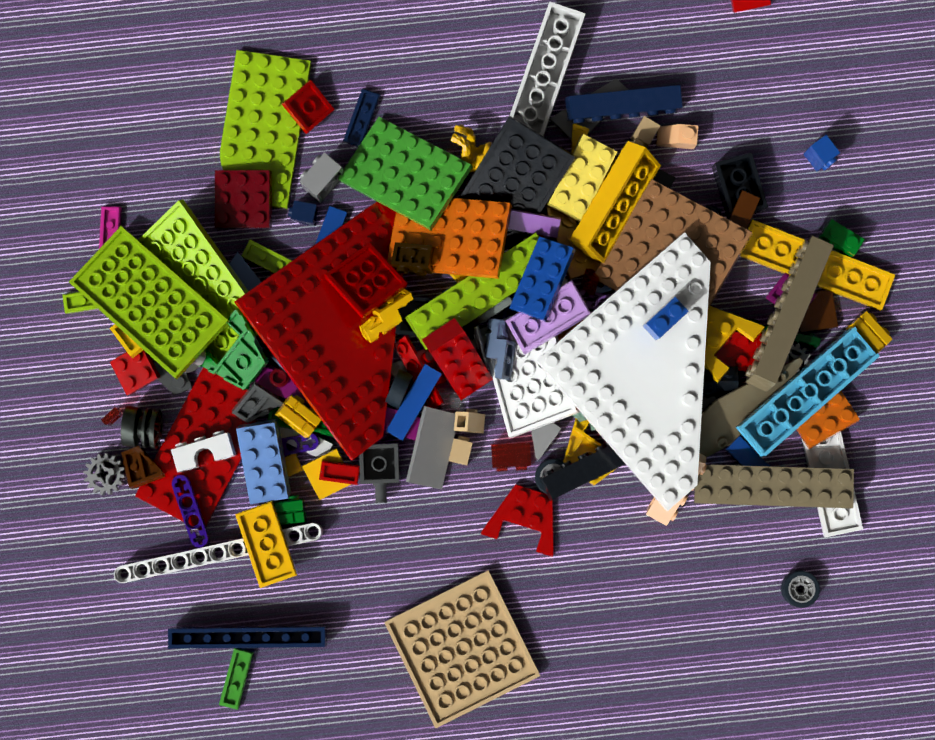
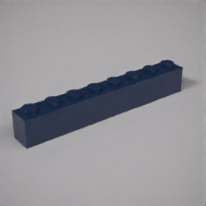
(247, 637)

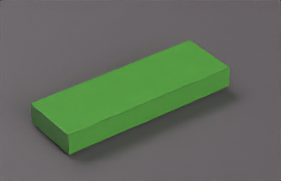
(236, 678)

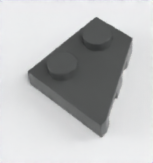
(175, 386)
(256, 403)

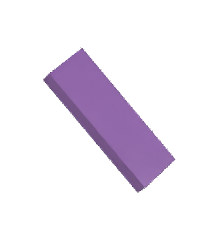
(534, 223)

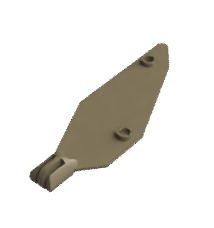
(728, 411)

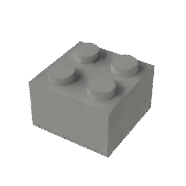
(321, 177)

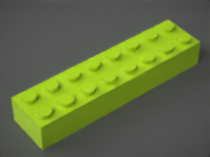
(473, 294)

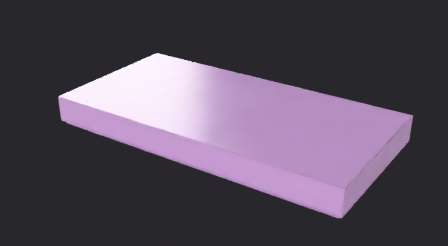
(566, 311)

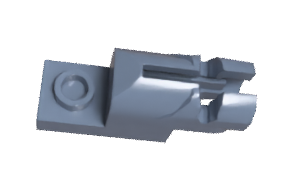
(500, 349)

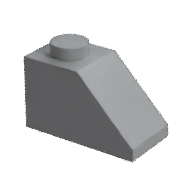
(543, 437)

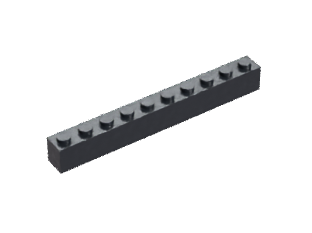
(588, 467)

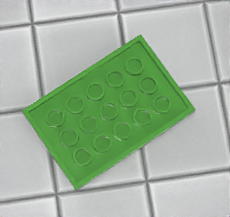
(405, 173)

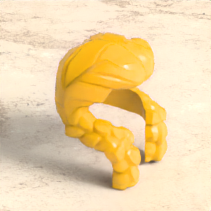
(470, 152)

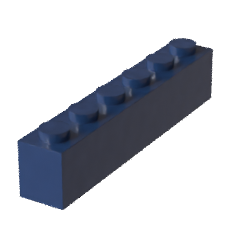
(623, 103)

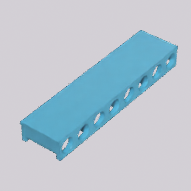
(807, 392)

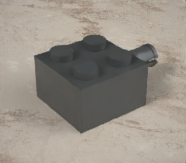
(379, 467)

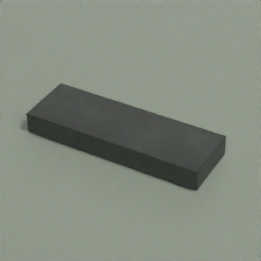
(489, 313)

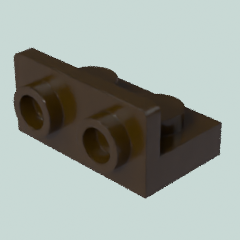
(412, 258)

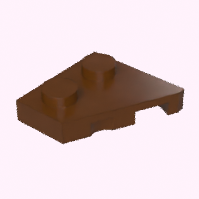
(140, 467)

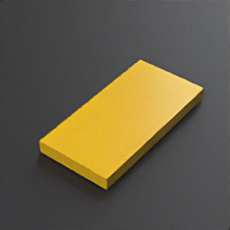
(266, 544)

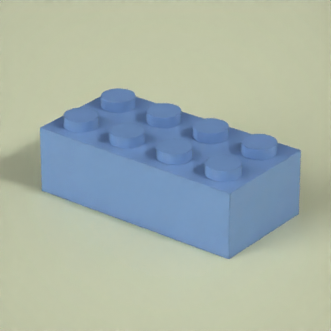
(263, 461)

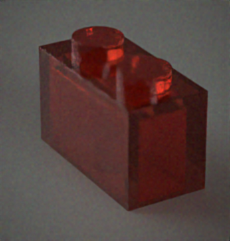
(511, 455)

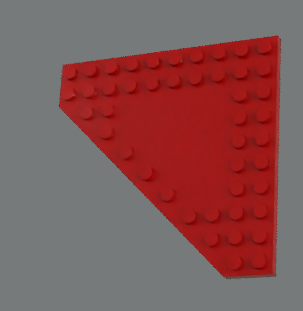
(319, 333)

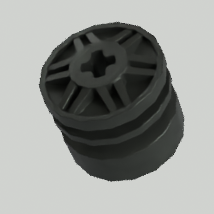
(140, 426)

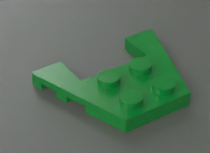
(243, 359)

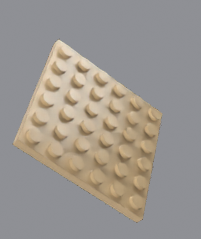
(462, 649)

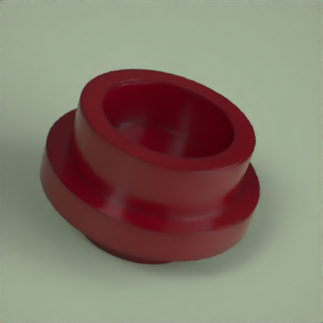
(279, 377)

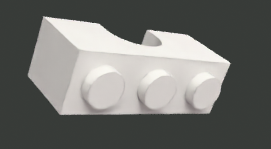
(186, 455)

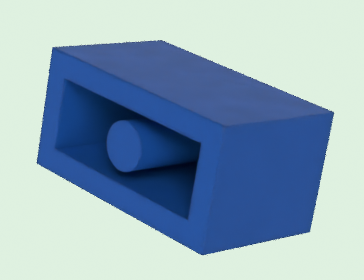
(822, 154)
(665, 318)

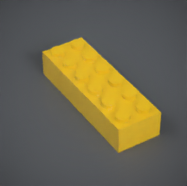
(615, 201)

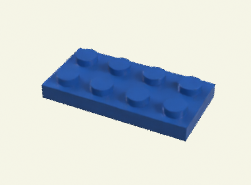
(542, 279)

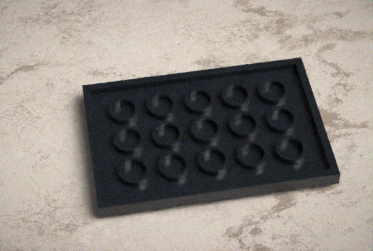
(520, 171)

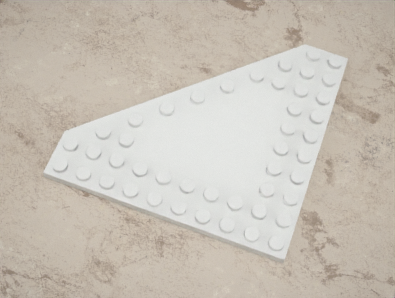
(642, 389)

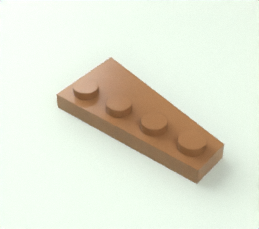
(580, 261)

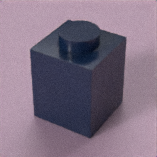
(303, 213)

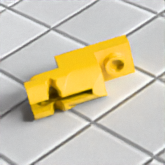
(385, 316)

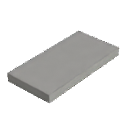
(432, 448)

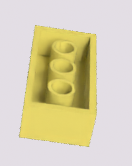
(582, 178)

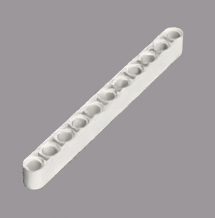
(209, 553)

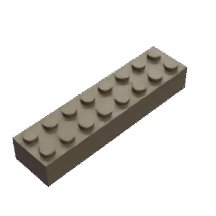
(788, 313)
(776, 486)

